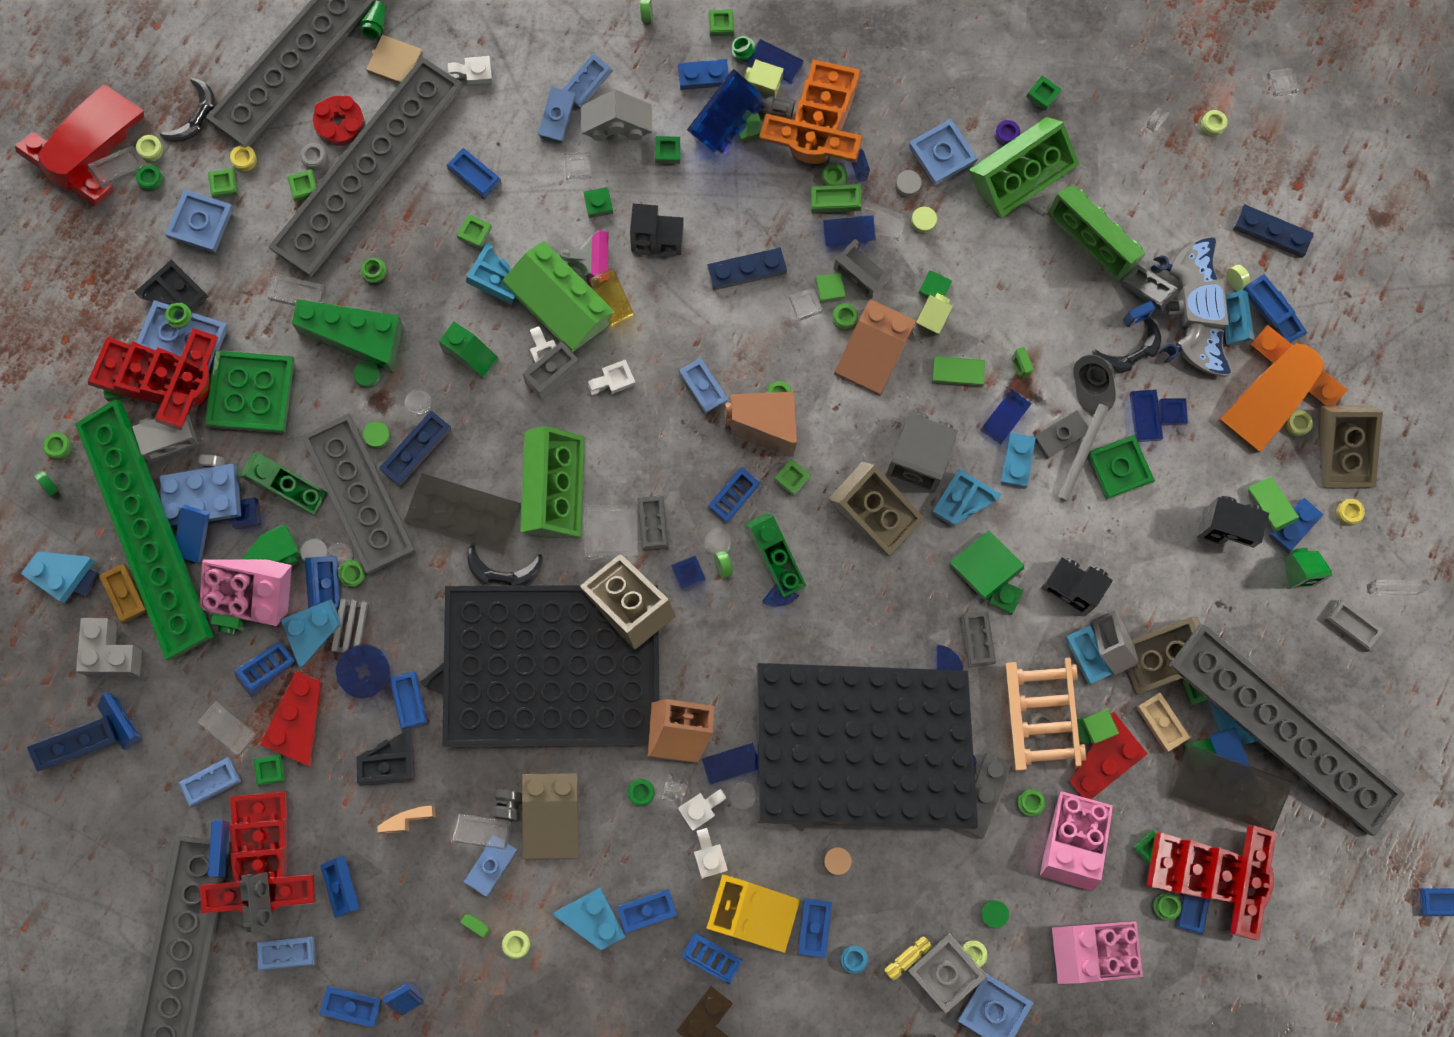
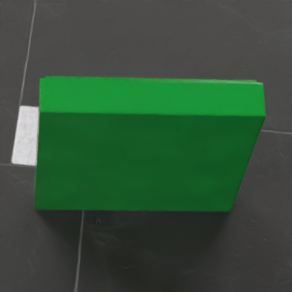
(1120, 467)
(987, 565)

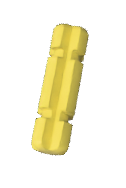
(908, 958)

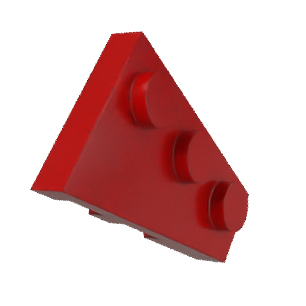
(295, 720)
(1107, 761)

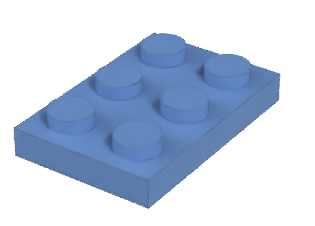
(160, 334)
(207, 489)

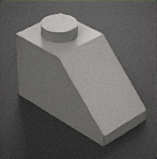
(1114, 642)

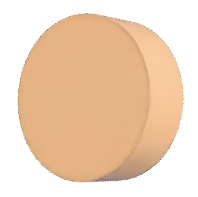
(837, 861)

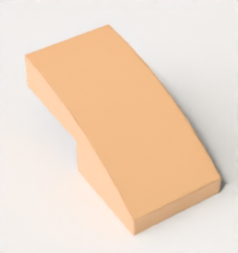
(400, 822)

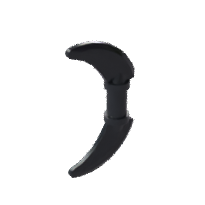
(191, 129)
(1150, 348)
(485, 574)

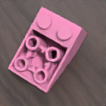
(246, 589)
(1077, 841)
(1097, 952)

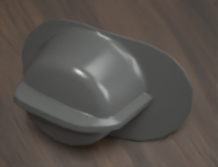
(1094, 382)

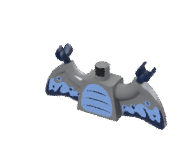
(1200, 307)

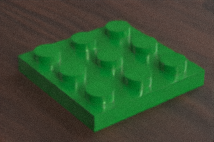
(250, 391)

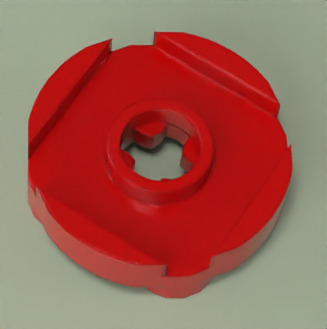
(338, 106)

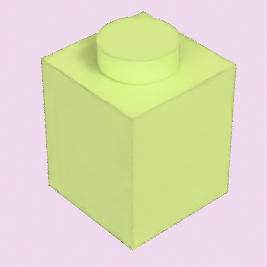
(765, 78)
(935, 313)

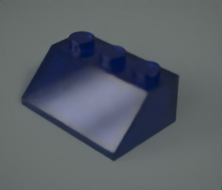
(726, 114)

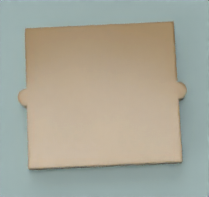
(393, 59)

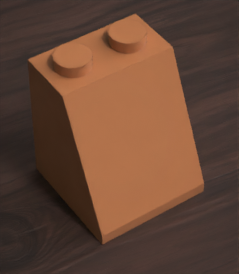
(764, 420)

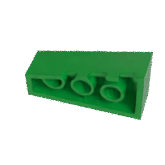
(351, 330)

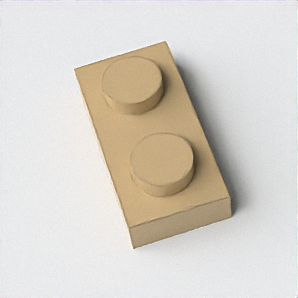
(1163, 722)

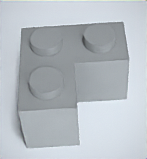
(616, 114)
(99, 653)

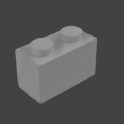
(161, 440)

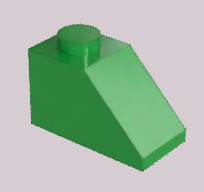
(467, 349)
(1306, 568)

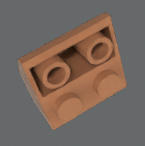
(679, 730)

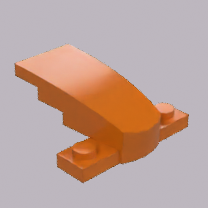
(819, 117)
(1280, 389)

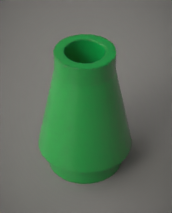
(374, 21)

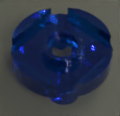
(349, 678)

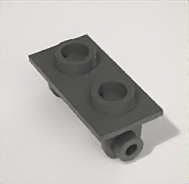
(258, 913)

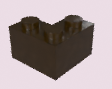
(705, 1016)

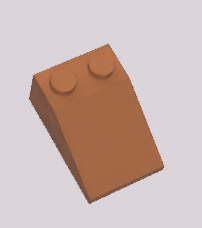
(875, 347)

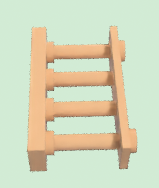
(1022, 729)

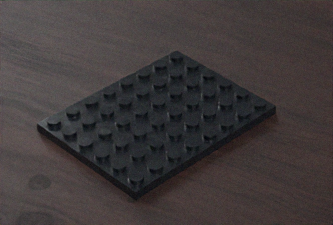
(541, 671)
(865, 746)

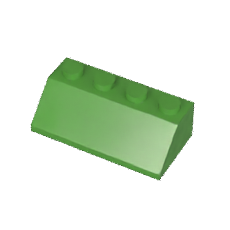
(1013, 170)
(1096, 232)
(558, 296)
(552, 483)

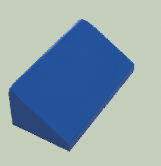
(322, 580)
(121, 723)

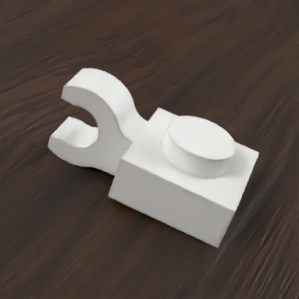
(476, 70)
(542, 347)
(615, 377)
(698, 810)
(709, 858)

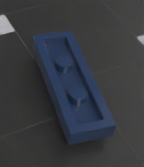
(1273, 231)
(747, 268)
(415, 448)
(72, 743)

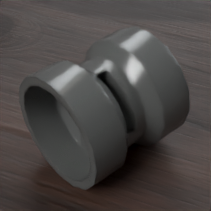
(507, 804)

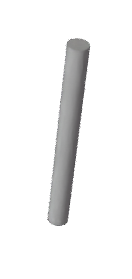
(1083, 452)

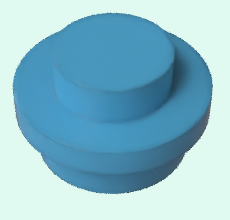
(854, 959)

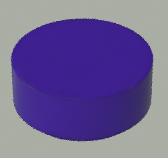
(1006, 132)

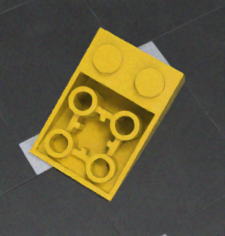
(753, 913)

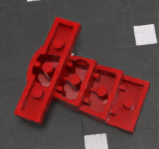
(81, 140)
(158, 374)
(258, 847)
(1219, 875)

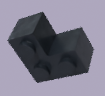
(654, 232)
(1232, 521)
(1077, 587)

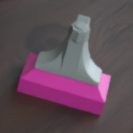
(591, 257)

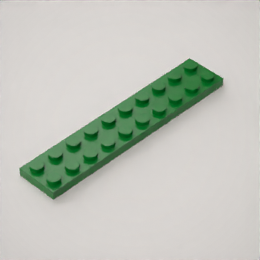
(143, 530)

